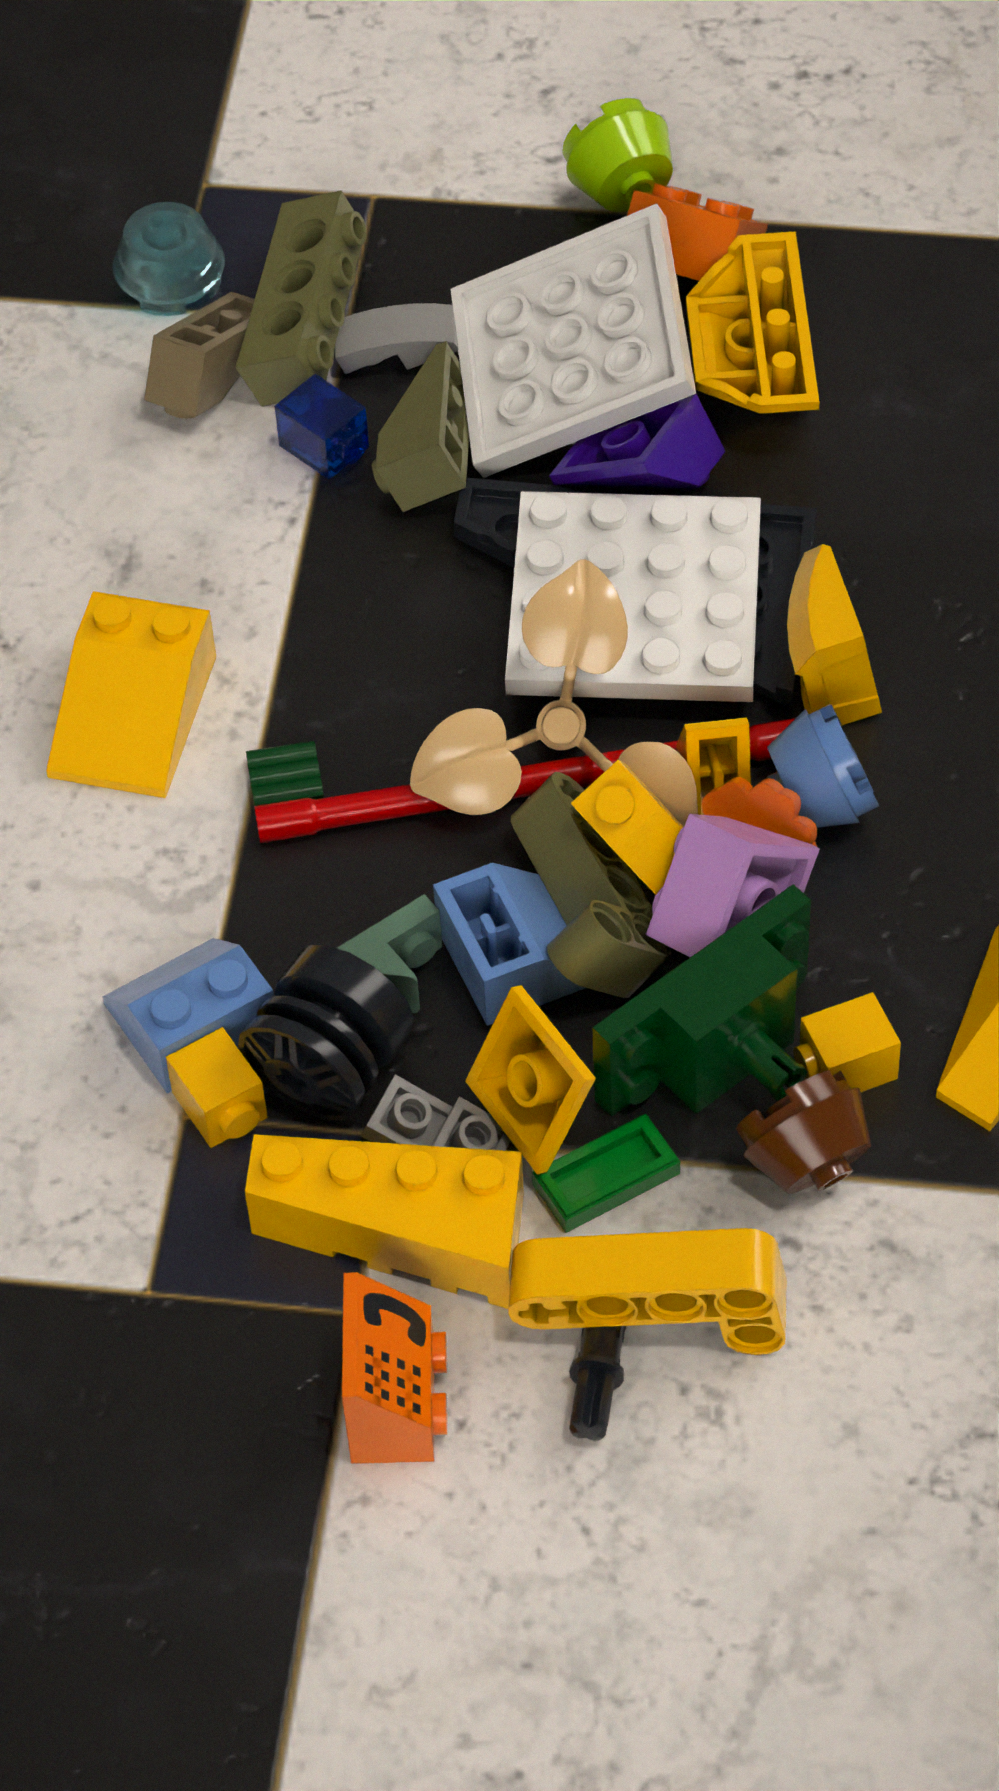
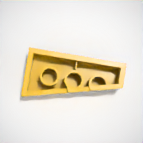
(393, 1205)

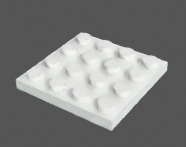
(571, 341)
(682, 578)

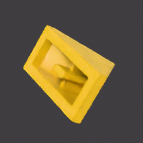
(716, 753)

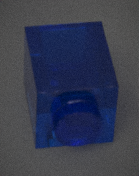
(322, 426)

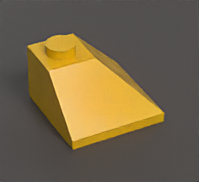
(529, 1079)

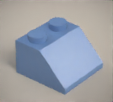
(188, 1000)

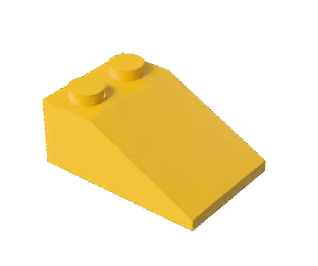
(131, 693)

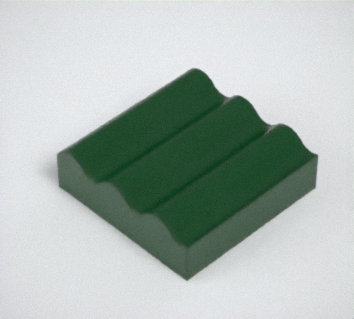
(284, 773)

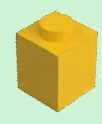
(853, 1040)
(217, 1088)

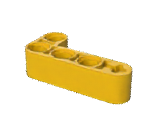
(655, 1280)

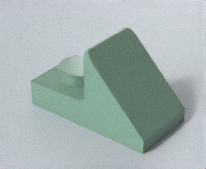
(401, 943)

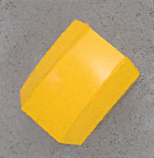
(828, 641)

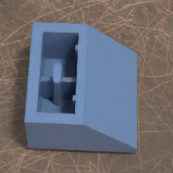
(499, 934)

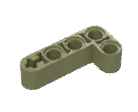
(593, 891)

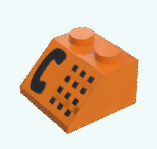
(390, 1374)

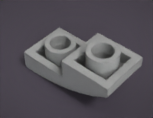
(394, 330)
(419, 1118)

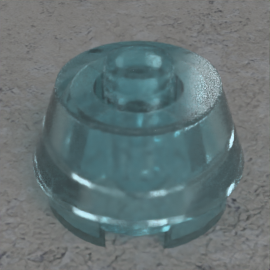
(168, 258)

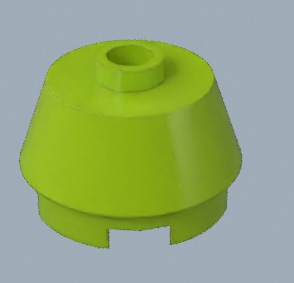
(619, 154)

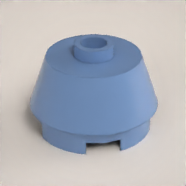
(822, 769)

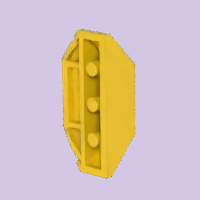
(754, 327)

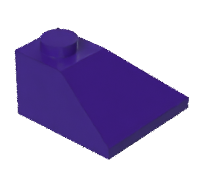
(647, 454)

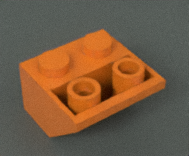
(697, 232)

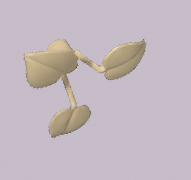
(567, 624)

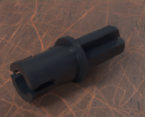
(596, 1376)

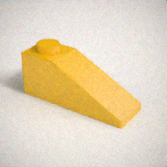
(631, 822)

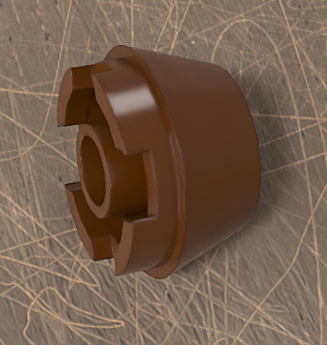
(808, 1134)

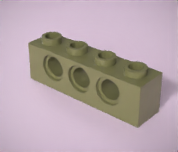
(301, 295)

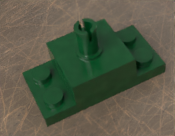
(712, 1016)

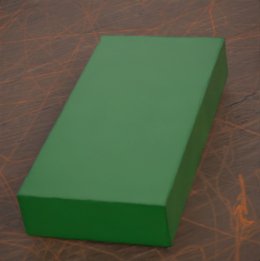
(606, 1173)

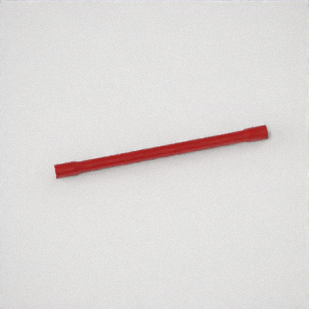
(310, 815)

